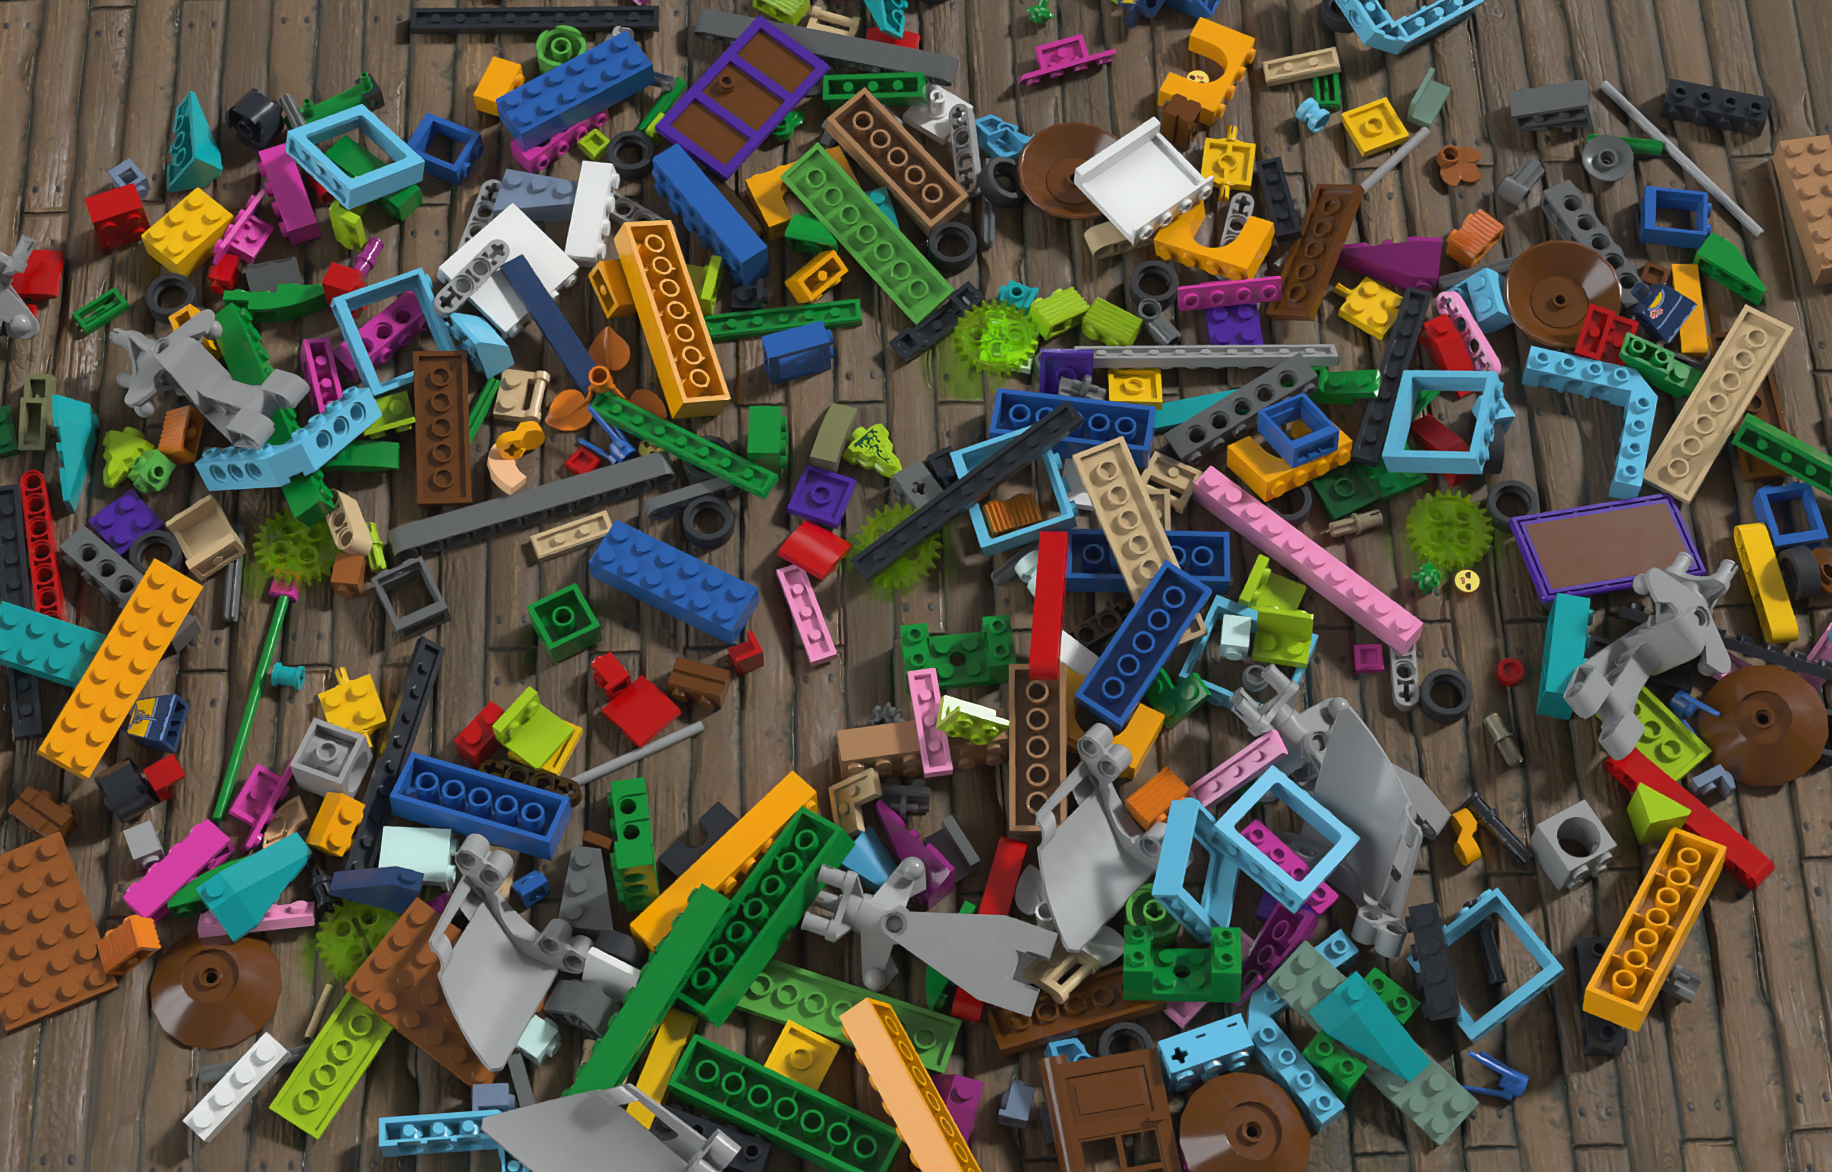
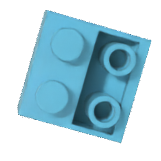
(1485, 300)
(483, 345)

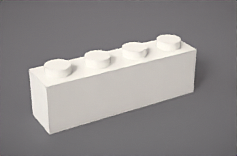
(591, 213)
(237, 1087)

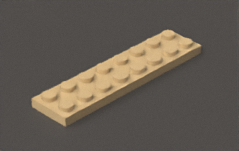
(1717, 404)
(1128, 519)

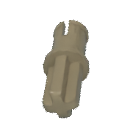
(1356, 523)
(1503, 739)

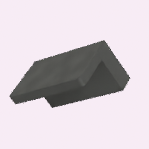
(271, 273)
(955, 848)

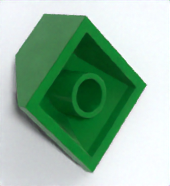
(809, 235)

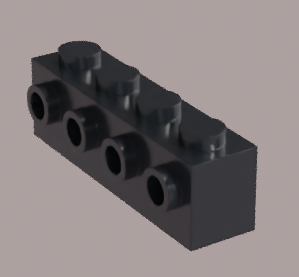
(1715, 107)
(1435, 964)
(1598, 1035)
(754, 1150)

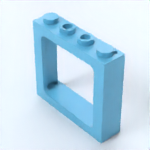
(355, 191)
(410, 281)
(970, 457)
(1186, 820)
(1259, 866)
(1466, 919)

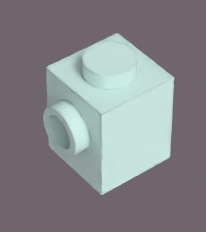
(1235, 637)
(539, 1040)

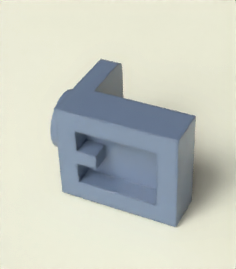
(1710, 781)

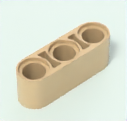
(1106, 240)
(348, 525)

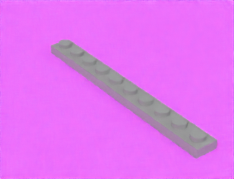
(1209, 356)

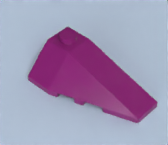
(1398, 264)
(905, 844)
(1273, 946)
(961, 1098)

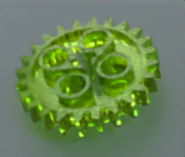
(996, 338)
(296, 547)
(1450, 551)
(903, 570)
(338, 949)

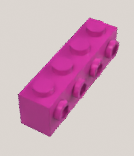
(289, 195)
(194, 856)

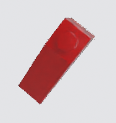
(1446, 348)
(1437, 437)

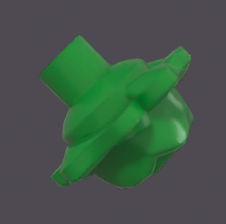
(1040, 12)
(1427, 578)

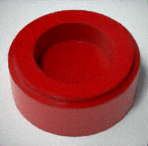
(1510, 672)

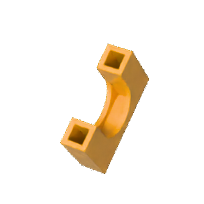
(1226, 47)
(767, 192)
(1234, 261)
(1273, 475)
(1137, 736)

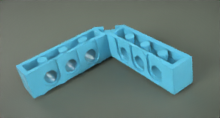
(1380, 31)
(1611, 383)
(304, 452)
(1279, 1054)
(441, 1135)

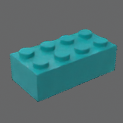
(45, 645)
(1563, 652)

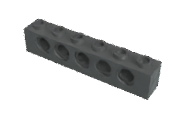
(1569, 224)
(1225, 411)
(84, 545)

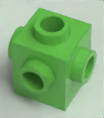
(151, 471)

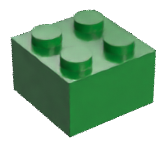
(768, 438)
(564, 623)

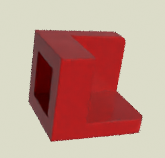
(747, 655)
(163, 775)

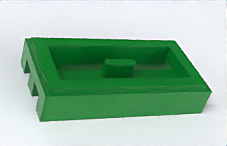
(1327, 104)
(102, 313)

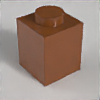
(349, 575)

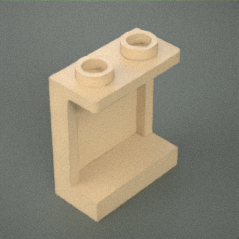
(206, 537)

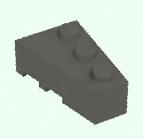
(1554, 107)
(586, 894)

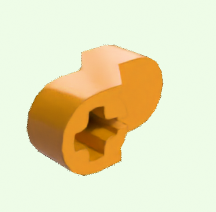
(514, 443)
(1466, 847)

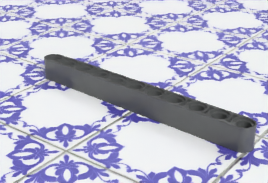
(837, 48)
(531, 506)

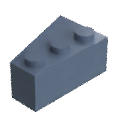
(537, 196)

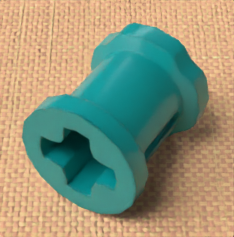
(288, 676)

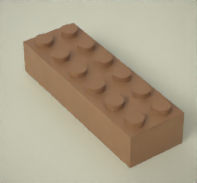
(896, 161)
(1806, 181)
(1036, 747)
(896, 750)

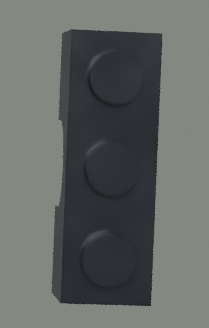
(713, 825)

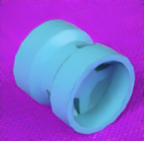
(1313, 115)

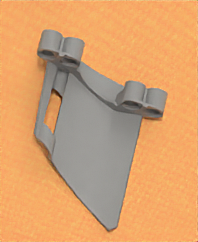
(1369, 798)
(1098, 850)
(500, 961)
(599, 1136)

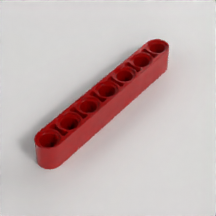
(42, 544)
(1049, 606)
(1741, 857)
(996, 901)

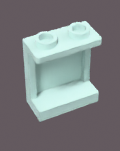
(422, 851)

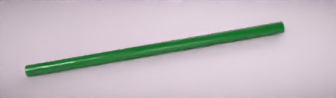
(250, 710)

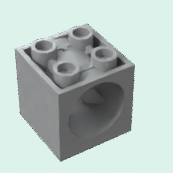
(331, 760)
(1579, 825)

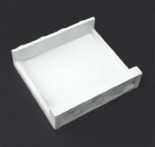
(1141, 182)
(496, 296)

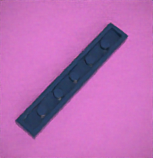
(549, 320)

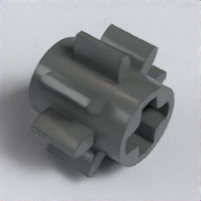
(886, 715)

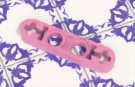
(1471, 331)

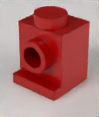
(225, 274)
(610, 675)

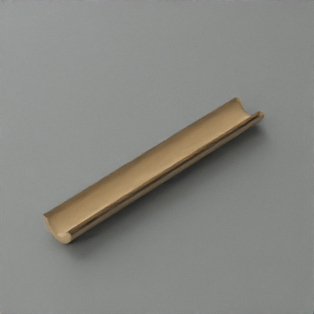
(319, 1011)

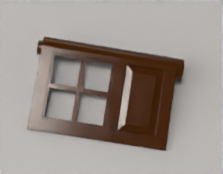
(1108, 1100)

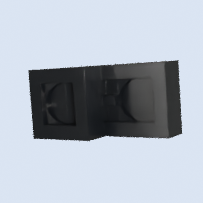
(943, 467)

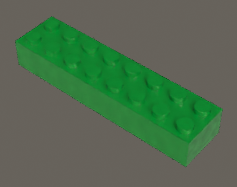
(764, 914)
(782, 1110)

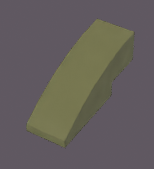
(36, 412)
(833, 437)

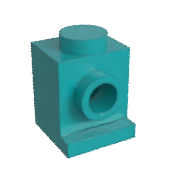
(1018, 293)

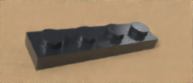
(1278, 199)
(1673, 679)

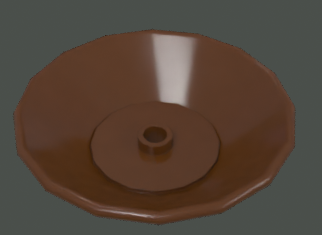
(1050, 164)
(1559, 272)
(1769, 751)
(220, 1011)
(1221, 1112)

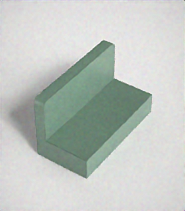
(1427, 101)

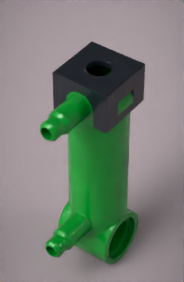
(365, 93)

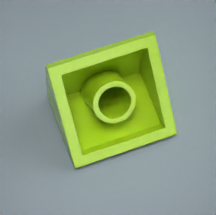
(1654, 814)

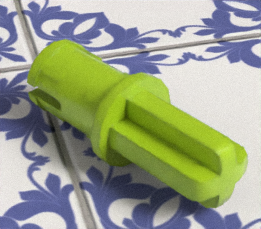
(376, 557)

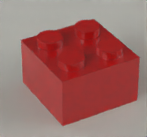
(118, 216)

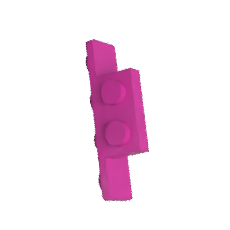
(1062, 56)
(247, 235)
(1229, 293)
(257, 799)
(1282, 856)

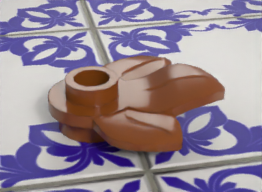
(1460, 167)

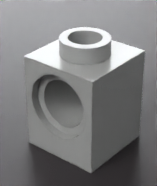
(144, 845)

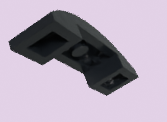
(938, 325)

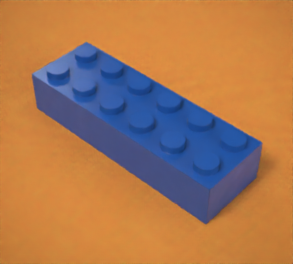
(575, 90)
(710, 216)
(1102, 421)
(1095, 569)
(674, 582)
(1142, 645)
(480, 804)

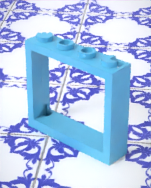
(1450, 462)
(1220, 607)

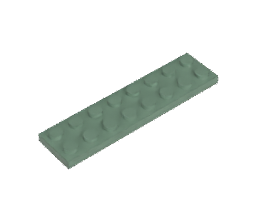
(1430, 1100)

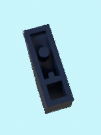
(382, 887)

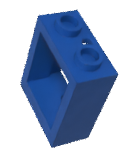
(462, 167)
(1674, 199)
(797, 352)
(1304, 449)
(1794, 490)

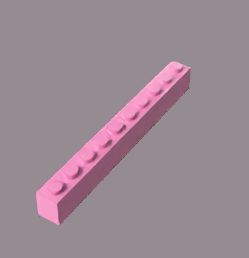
(1307, 560)

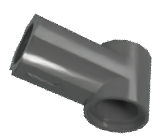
(1518, 187)
(1158, 325)

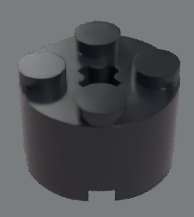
(255, 119)
(126, 790)

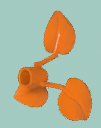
(609, 352)

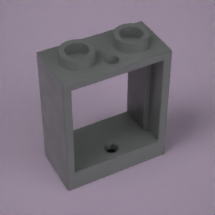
(417, 621)

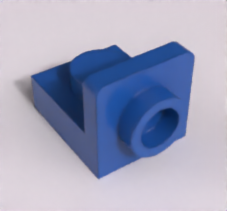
(532, 888)

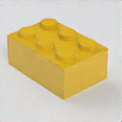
(188, 233)

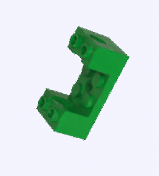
(984, 652)
(1212, 972)
(1338, 1068)

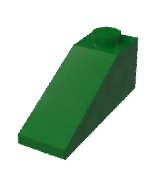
(1728, 267)

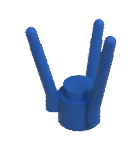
(620, 448)
(1686, 705)
(1511, 1080)

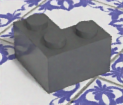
(582, 1006)

